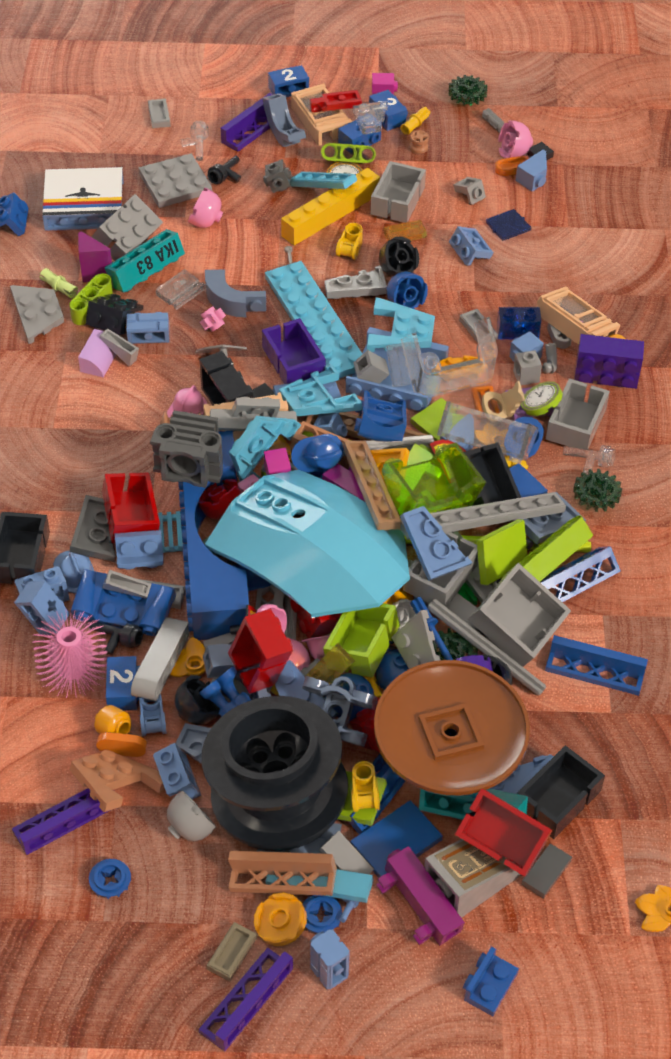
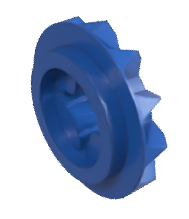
(108, 868)
(330, 907)

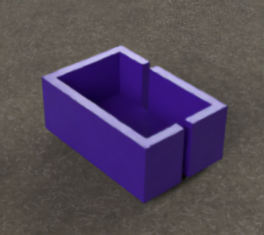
(296, 355)
(609, 361)

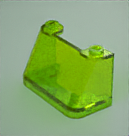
(437, 484)

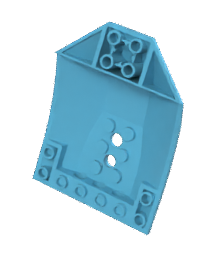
(323, 561)

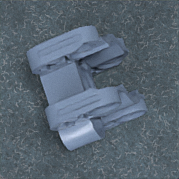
(346, 701)

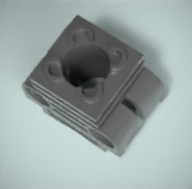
(188, 449)

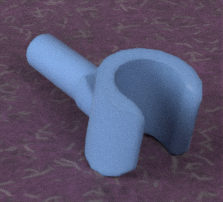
(350, 905)

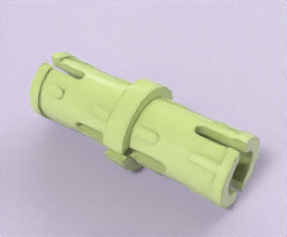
(58, 283)

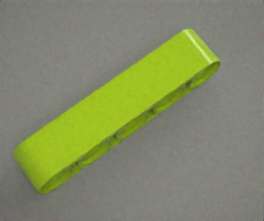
(557, 548)

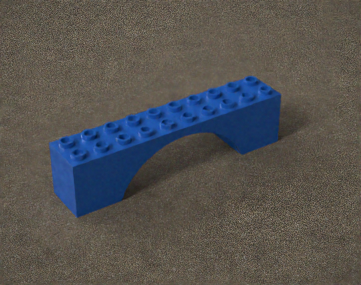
(213, 588)

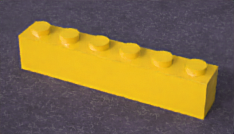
(328, 208)

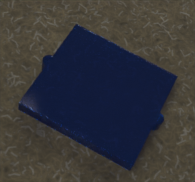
(508, 224)

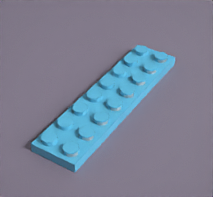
(306, 301)

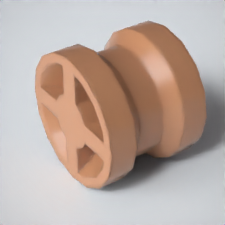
(419, 142)

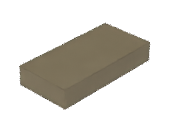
(231, 951)

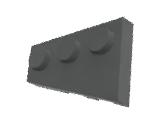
(92, 531)

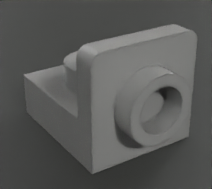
(472, 188)

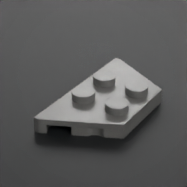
(37, 310)

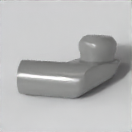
(551, 354)

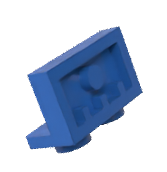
(490, 982)

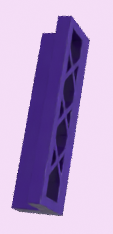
(245, 122)
(59, 824)
(251, 1002)

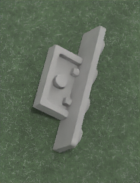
(245, 411)

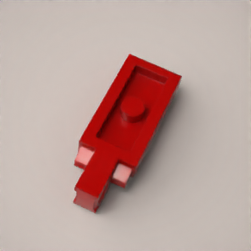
(335, 101)

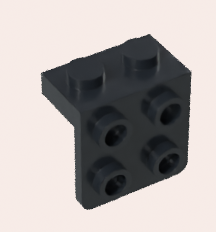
(111, 312)

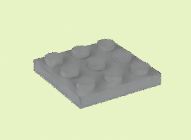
(174, 180)

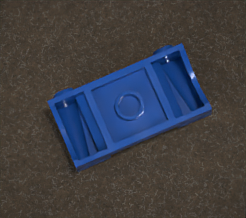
(381, 419)
(121, 608)

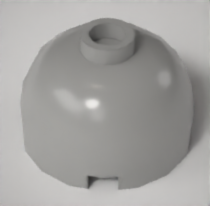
(188, 819)

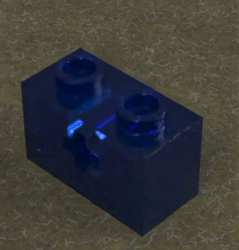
(517, 321)

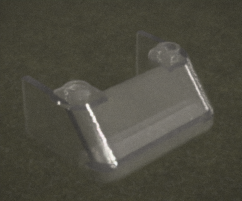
(433, 380)
(483, 429)

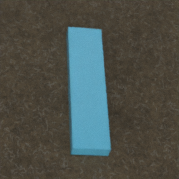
(323, 180)
(347, 884)

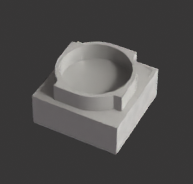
(519, 615)

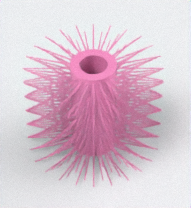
(70, 653)

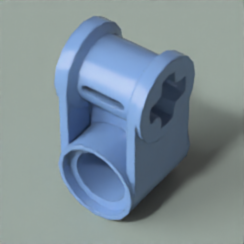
(152, 716)

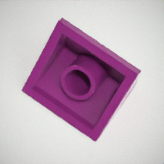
(92, 257)

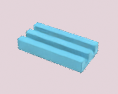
(169, 518)

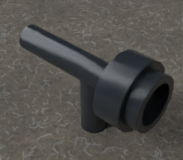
(218, 173)
(129, 635)

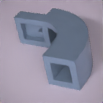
(280, 120)
(232, 301)
(218, 662)

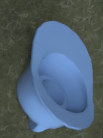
(72, 567)

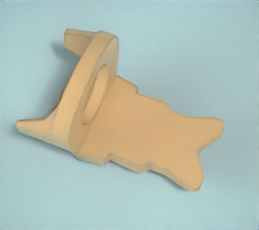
(507, 401)

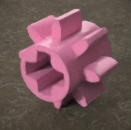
(212, 318)

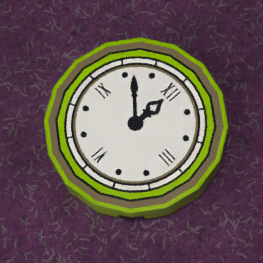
(541, 398)

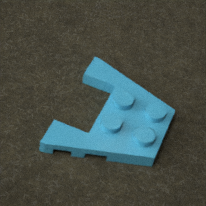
(405, 323)
(312, 398)
(258, 438)

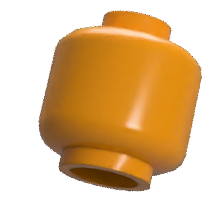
(112, 720)

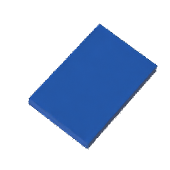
(397, 830)

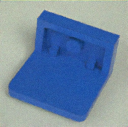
(13, 213)

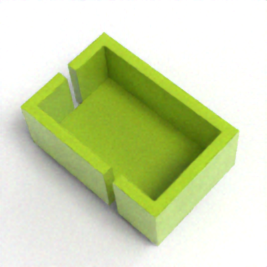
(365, 636)

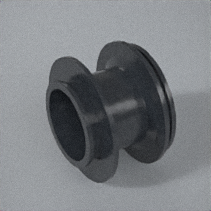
(275, 772)

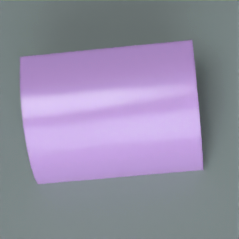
(95, 356)

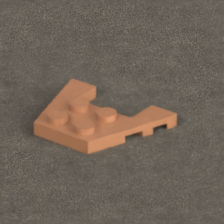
(110, 771)

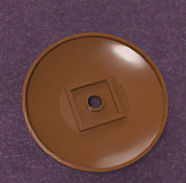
(455, 696)

